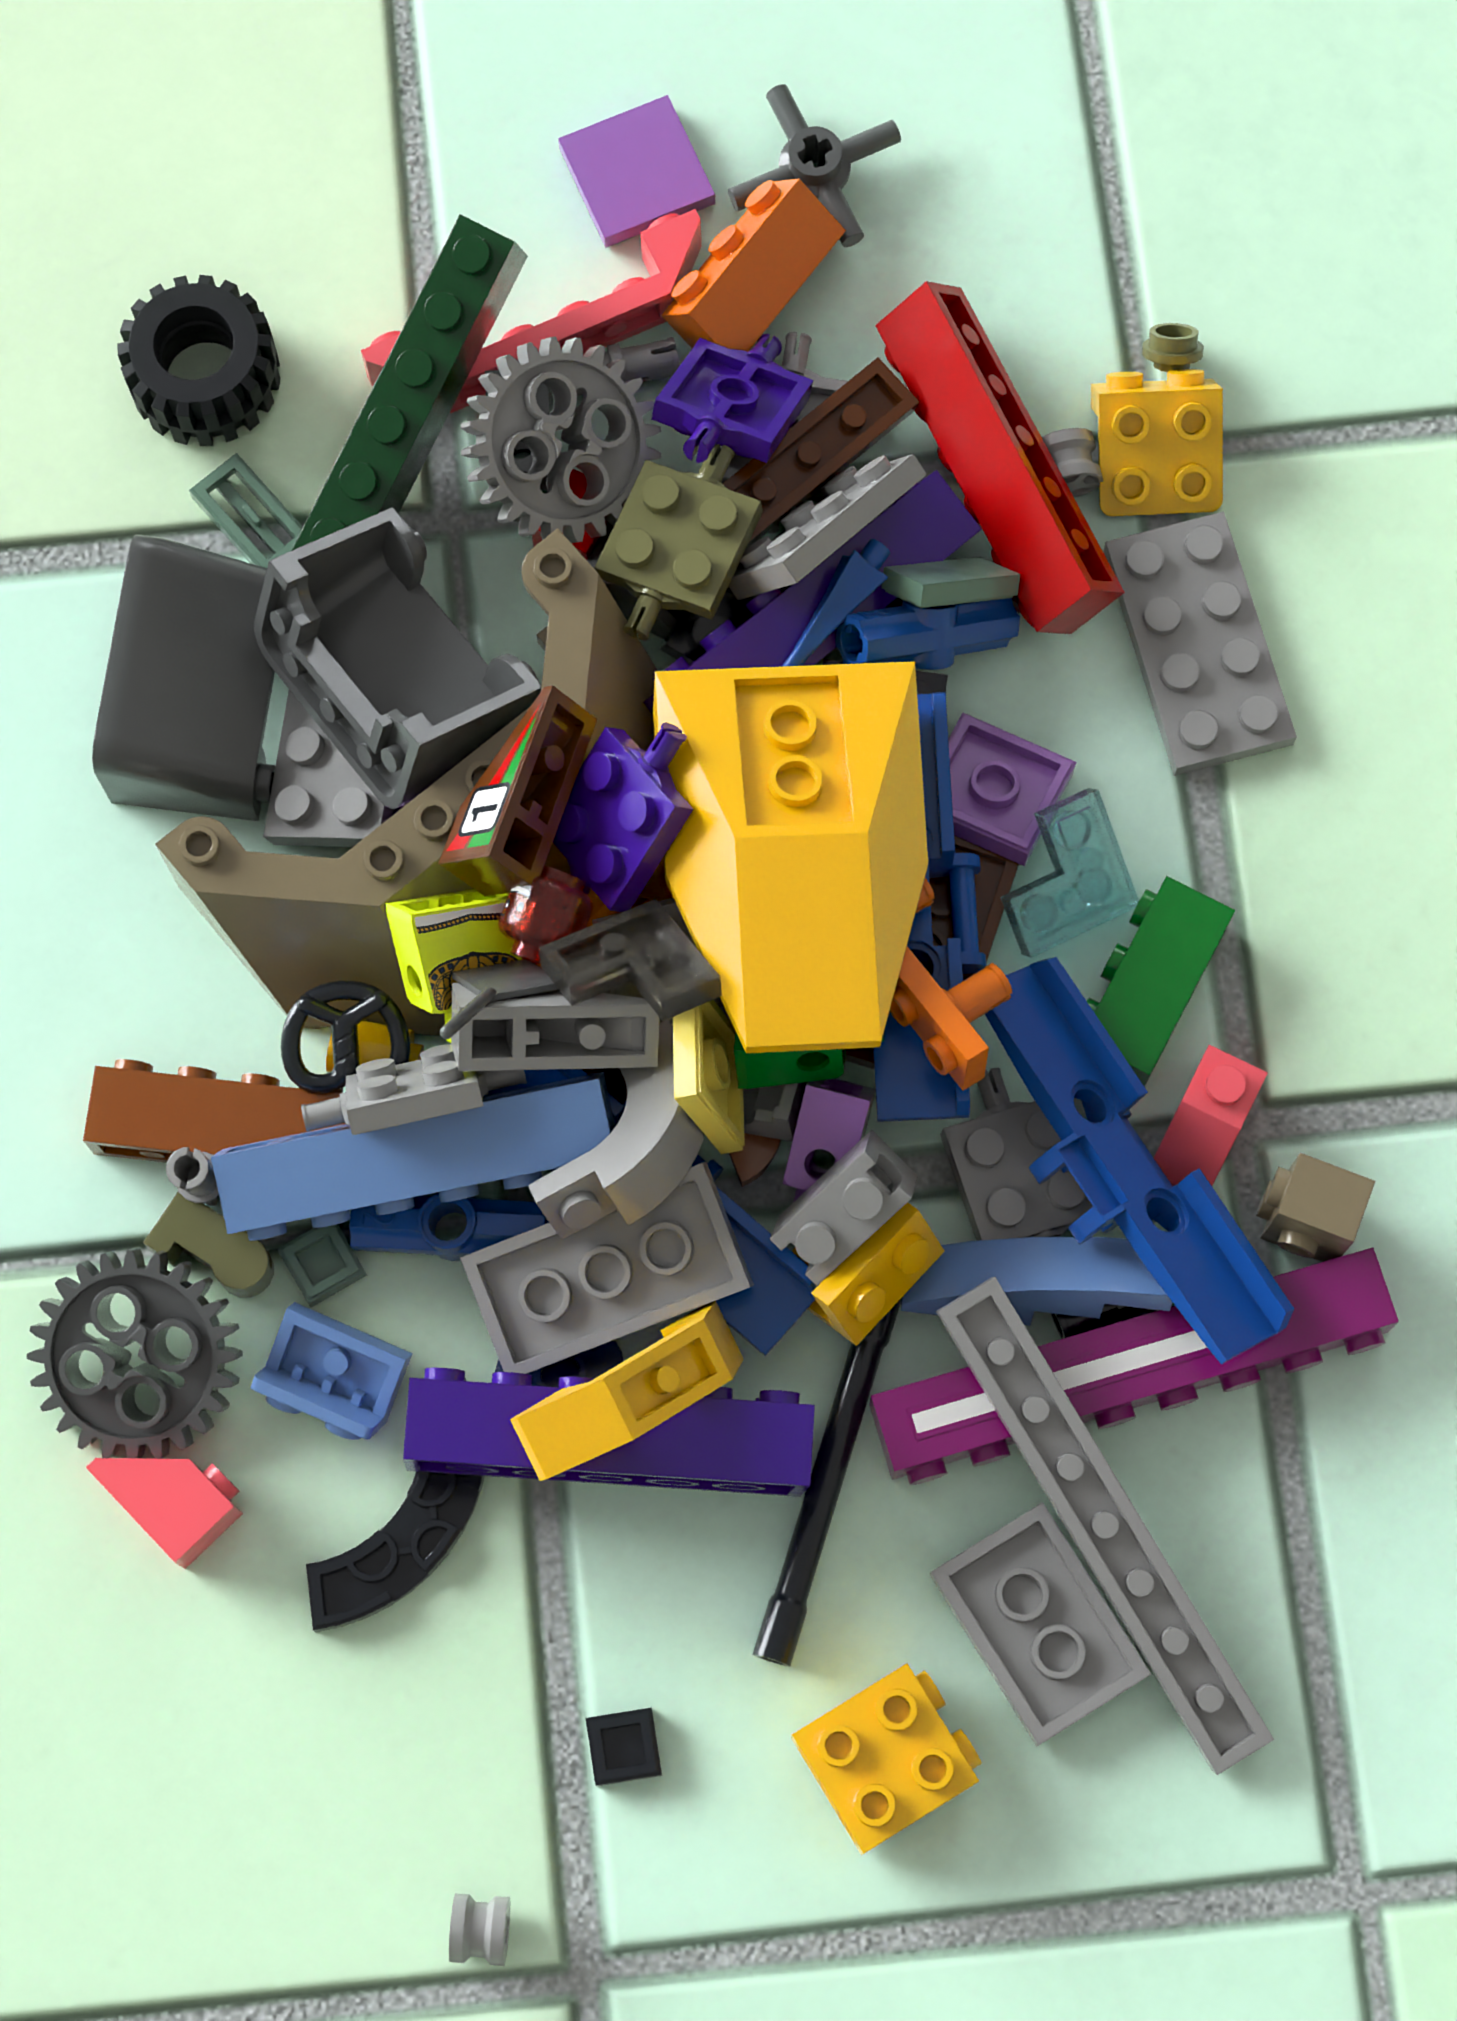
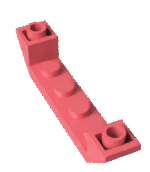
(633, 307)

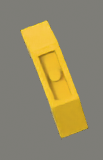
(631, 1397)

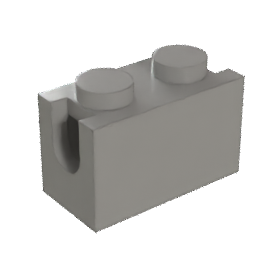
(845, 1206)

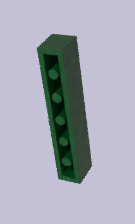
(419, 379)

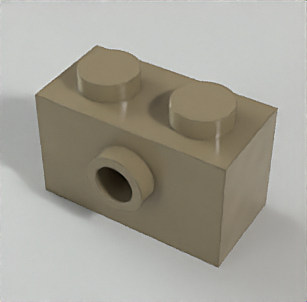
(1314, 1208)

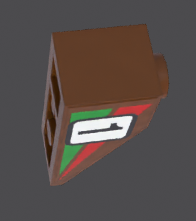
(520, 798)

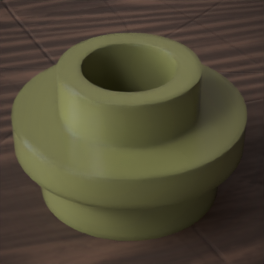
(1172, 346)

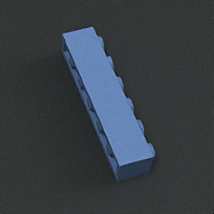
(333, 1171)

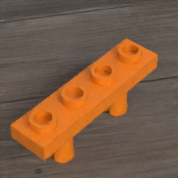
(945, 1016)

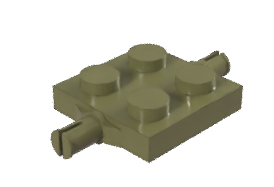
(678, 540)

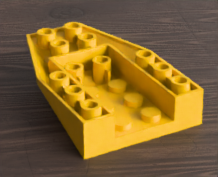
(799, 842)

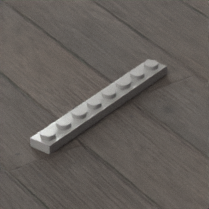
(1105, 1525)

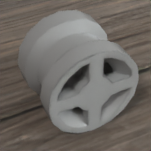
(1072, 454)
(479, 1929)

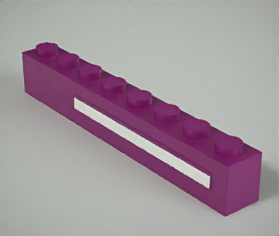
(1135, 1365)

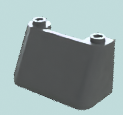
(382, 658)
(185, 685)

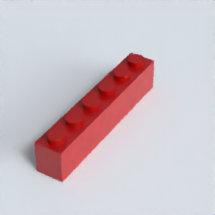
(998, 459)

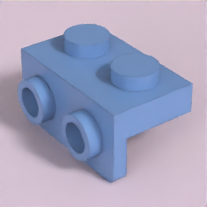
(332, 1373)

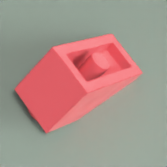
(1209, 1116)
(171, 1501)

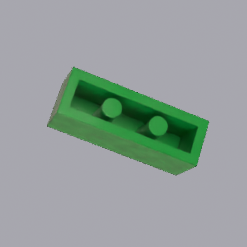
(1159, 970)

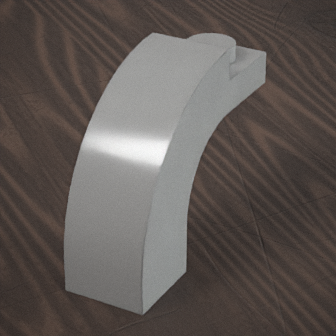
(635, 1162)

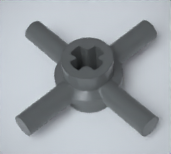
(823, 148)

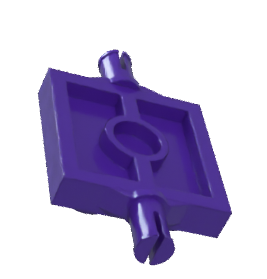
(732, 399)
(622, 815)

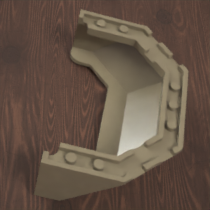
(326, 918)

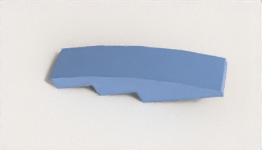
(1041, 1276)

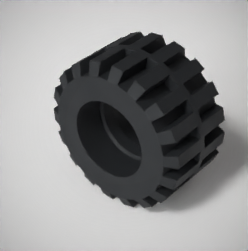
(189, 317)

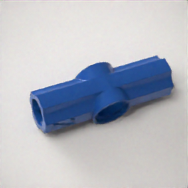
(926, 634)
(414, 1229)

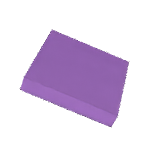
(636, 170)
(1000, 786)

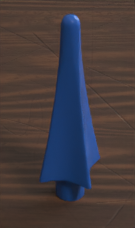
(850, 585)

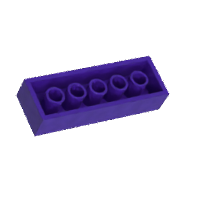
(705, 1447)

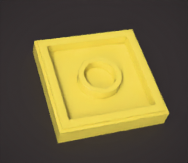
(707, 1075)

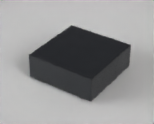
(623, 1746)

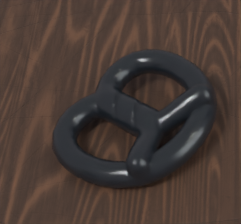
(344, 1031)

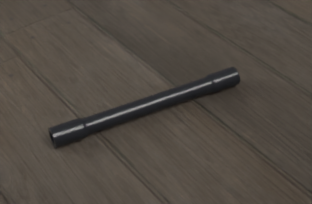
(788, 1604)

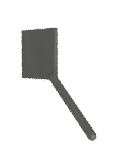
(495, 984)

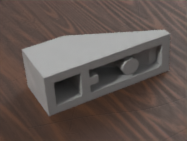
(549, 1033)

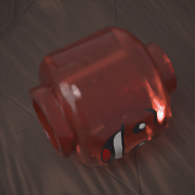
(544, 912)

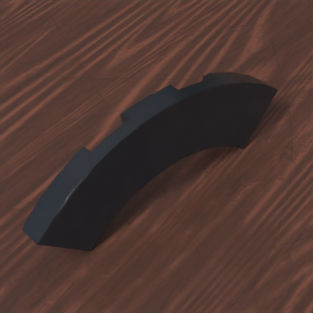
(396, 1556)

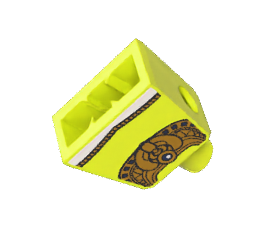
(442, 937)

